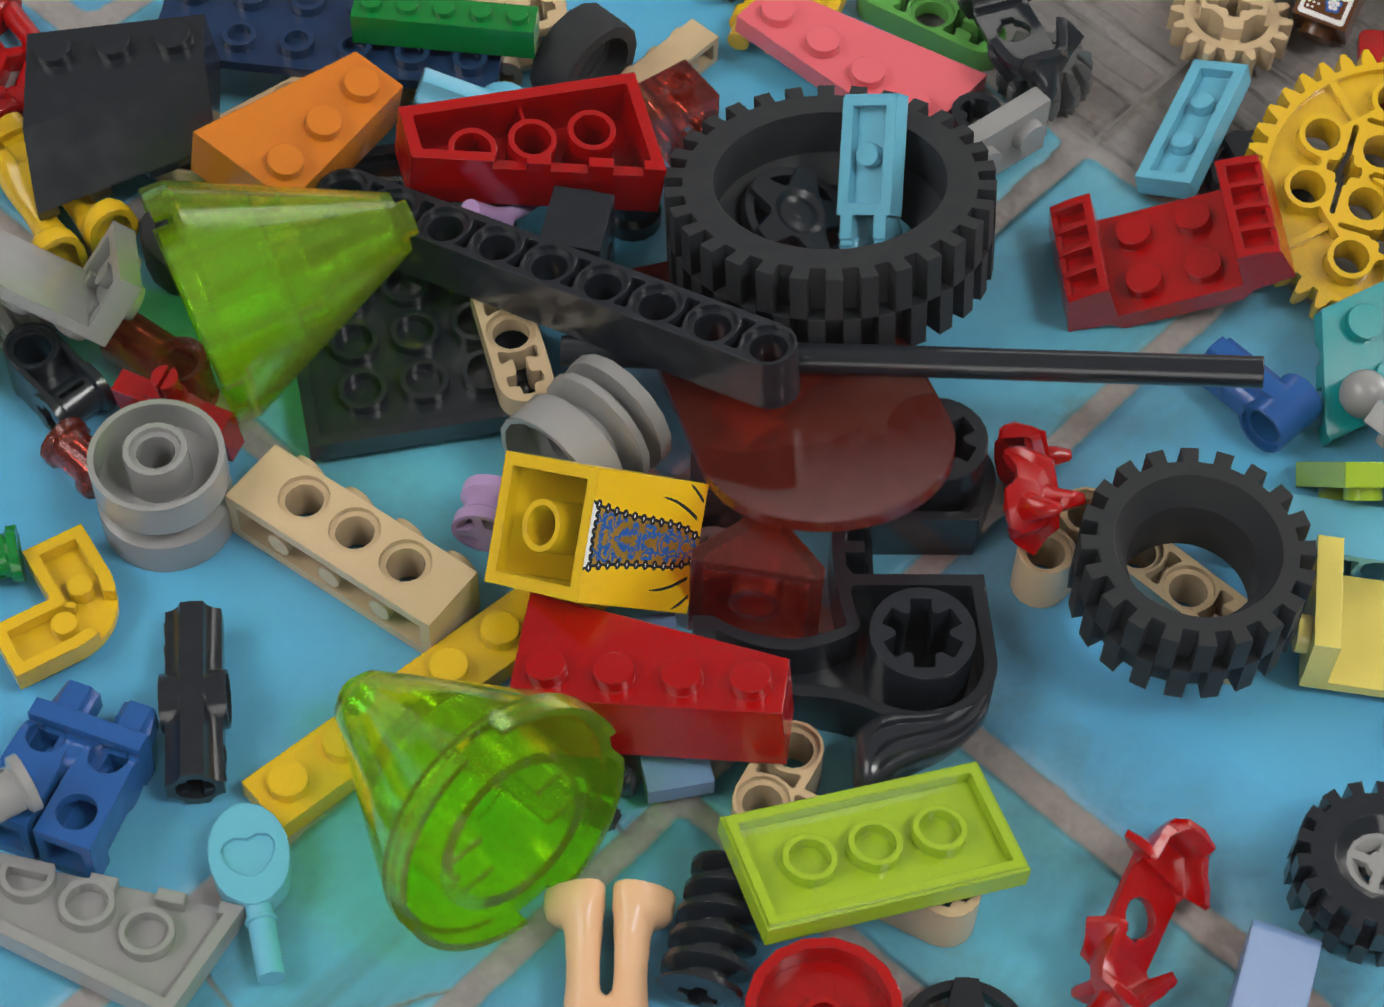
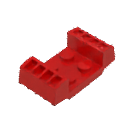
(1170, 254)

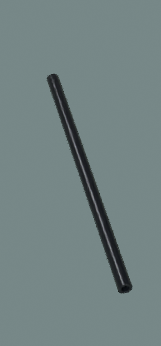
(999, 364)

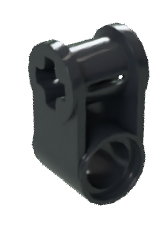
(61, 381)

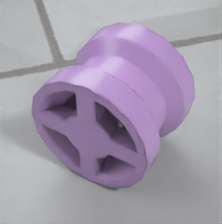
(475, 521)

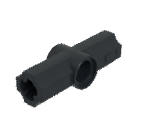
(194, 703)

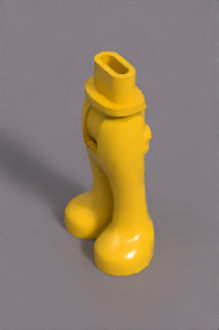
(51, 234)

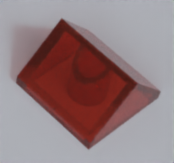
(757, 581)

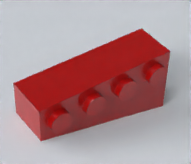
(659, 684)

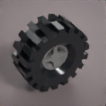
(1328, 868)

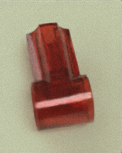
(143, 346)

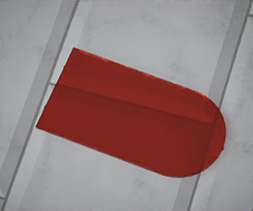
(829, 460)

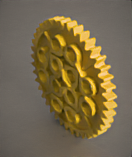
(1342, 112)

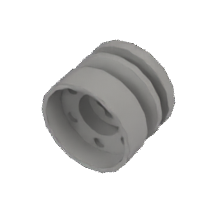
(592, 417)

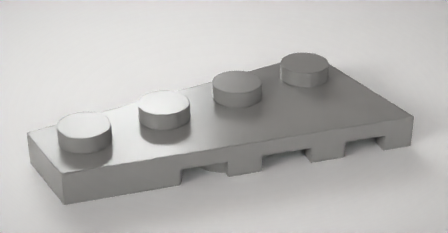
(111, 936)

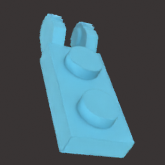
(871, 167)

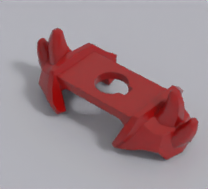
(1032, 488)
(1160, 874)

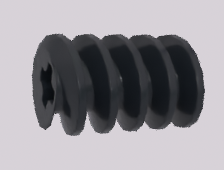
(709, 937)

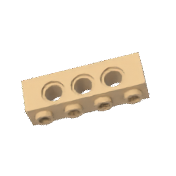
(419, 612)

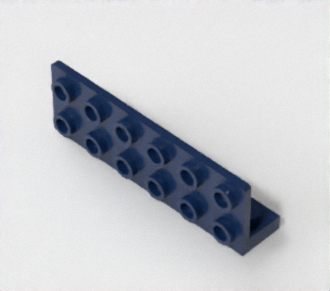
(311, 34)

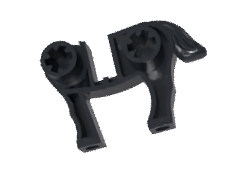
(907, 651)

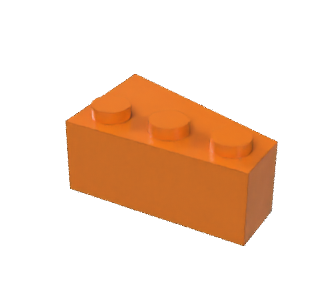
(301, 128)

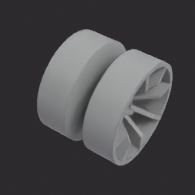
(161, 484)

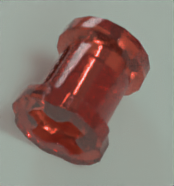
(67, 449)

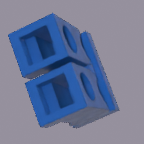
(85, 777)

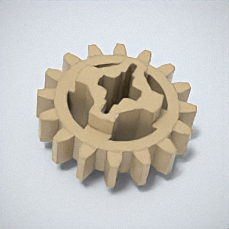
(1231, 30)

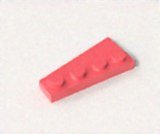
(846, 53)

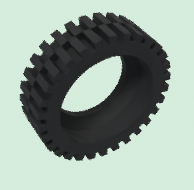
(833, 293)

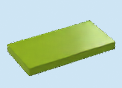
(871, 852)

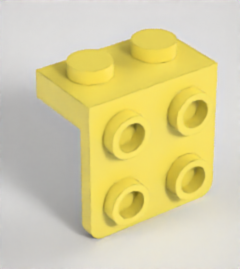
(1341, 628)

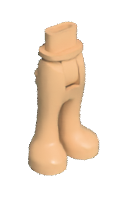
(637, 912)

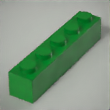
(448, 26)

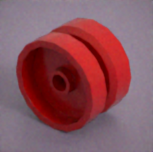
(823, 975)

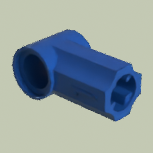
(1270, 414)

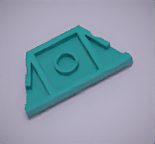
(1347, 340)

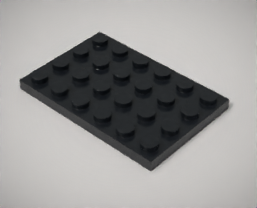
(402, 366)

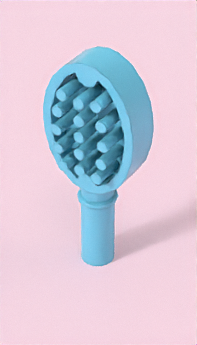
(255, 870)

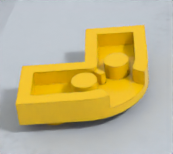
(77, 611)

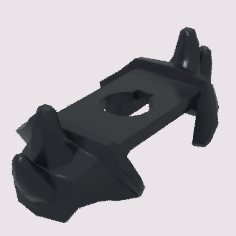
(1032, 58)

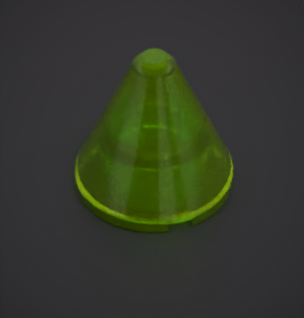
(273, 272)
(475, 797)

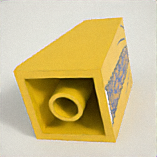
(595, 533)

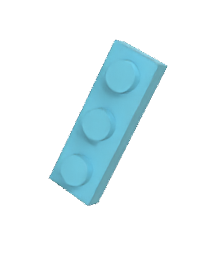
(1193, 129)

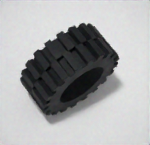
(1205, 509)

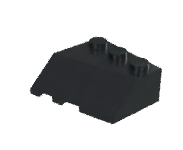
(115, 104)

